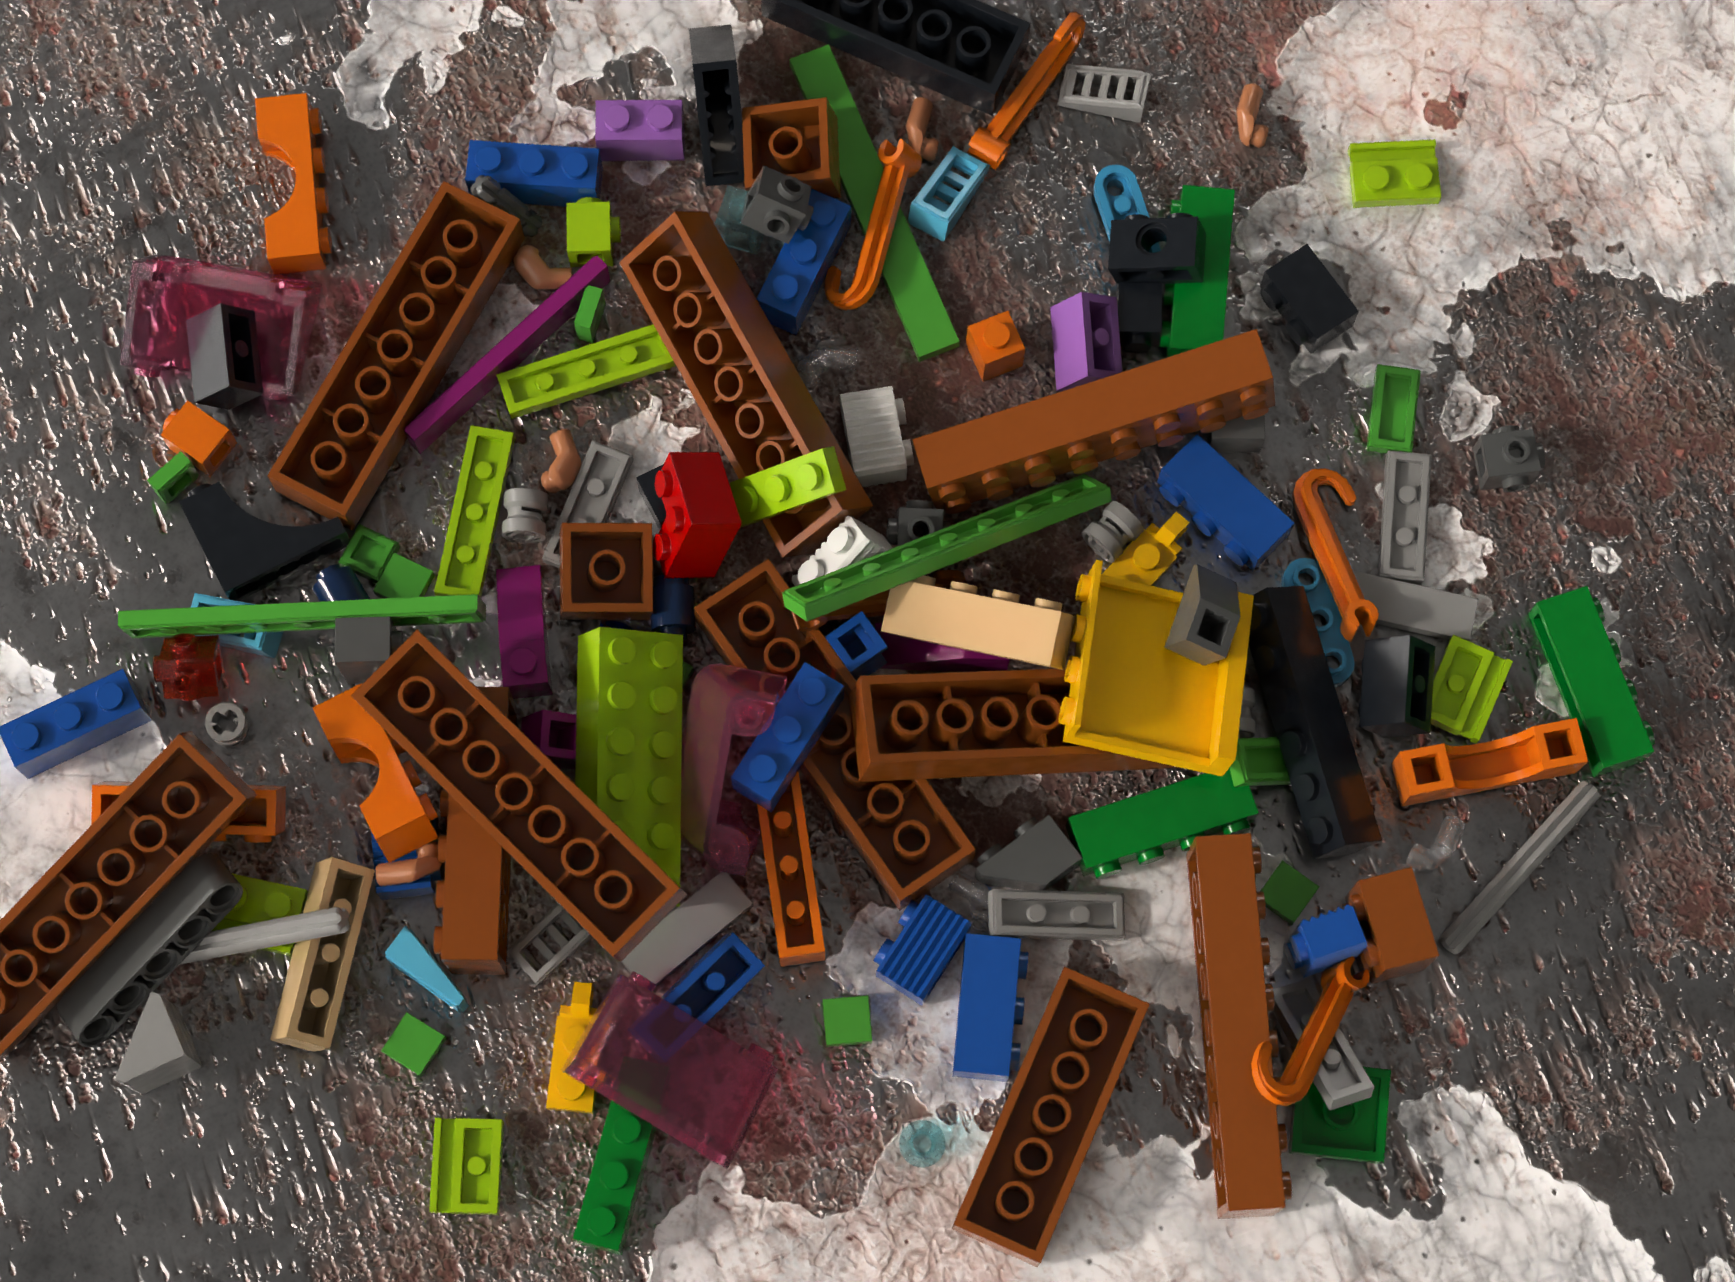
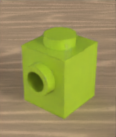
(591, 231)

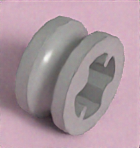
(226, 710)

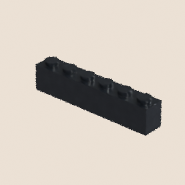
(1310, 724)

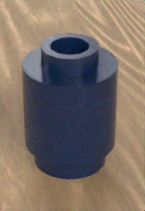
(338, 584)
(673, 606)

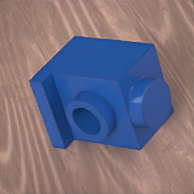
(858, 646)

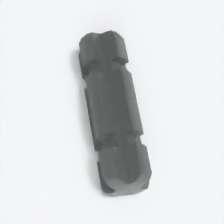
(489, 190)

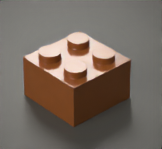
(794, 140)
(606, 571)
(1393, 925)

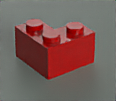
(698, 515)

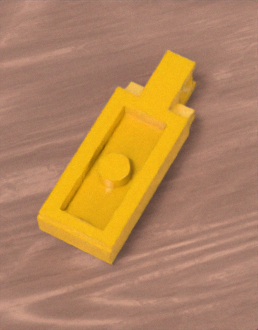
(1151, 553)
(564, 1091)

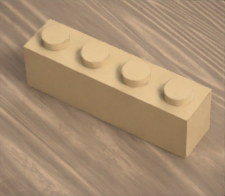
(980, 623)
(322, 964)

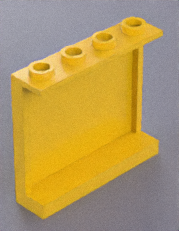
(1143, 697)

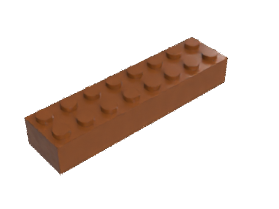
(397, 355)
(737, 368)
(1096, 422)
(969, 727)
(519, 796)
(894, 823)
(111, 878)
(1233, 1024)

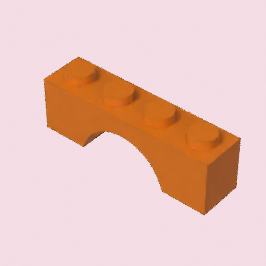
(296, 230)
(1521, 758)
(393, 809)

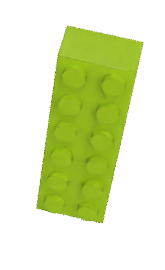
(633, 735)

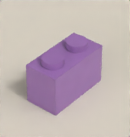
(640, 130)
(1085, 339)

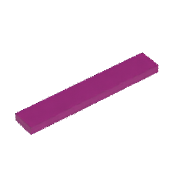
(505, 356)

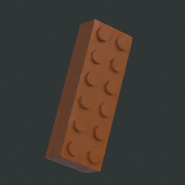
(475, 884)
(1050, 1117)

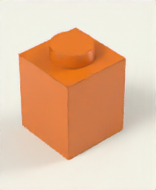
(995, 346)
(198, 437)

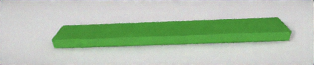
(860, 176)
(945, 547)
(299, 615)

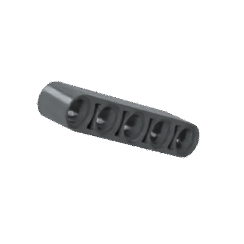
(149, 950)

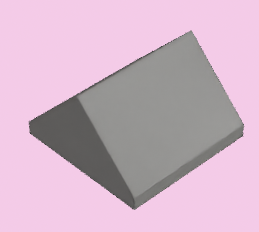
(158, 1049)

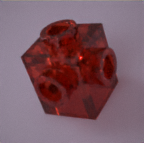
(189, 667)

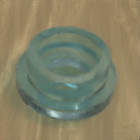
(926, 1129)

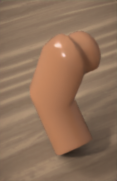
(1246, 117)
(917, 126)
(537, 272)
(565, 466)
(410, 869)

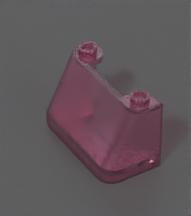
(174, 289)
(722, 704)
(671, 1069)

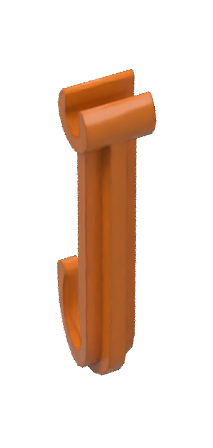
(992, 143)
(899, 166)
(1329, 551)
(1315, 1040)

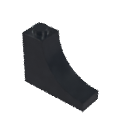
(718, 104)
(250, 551)

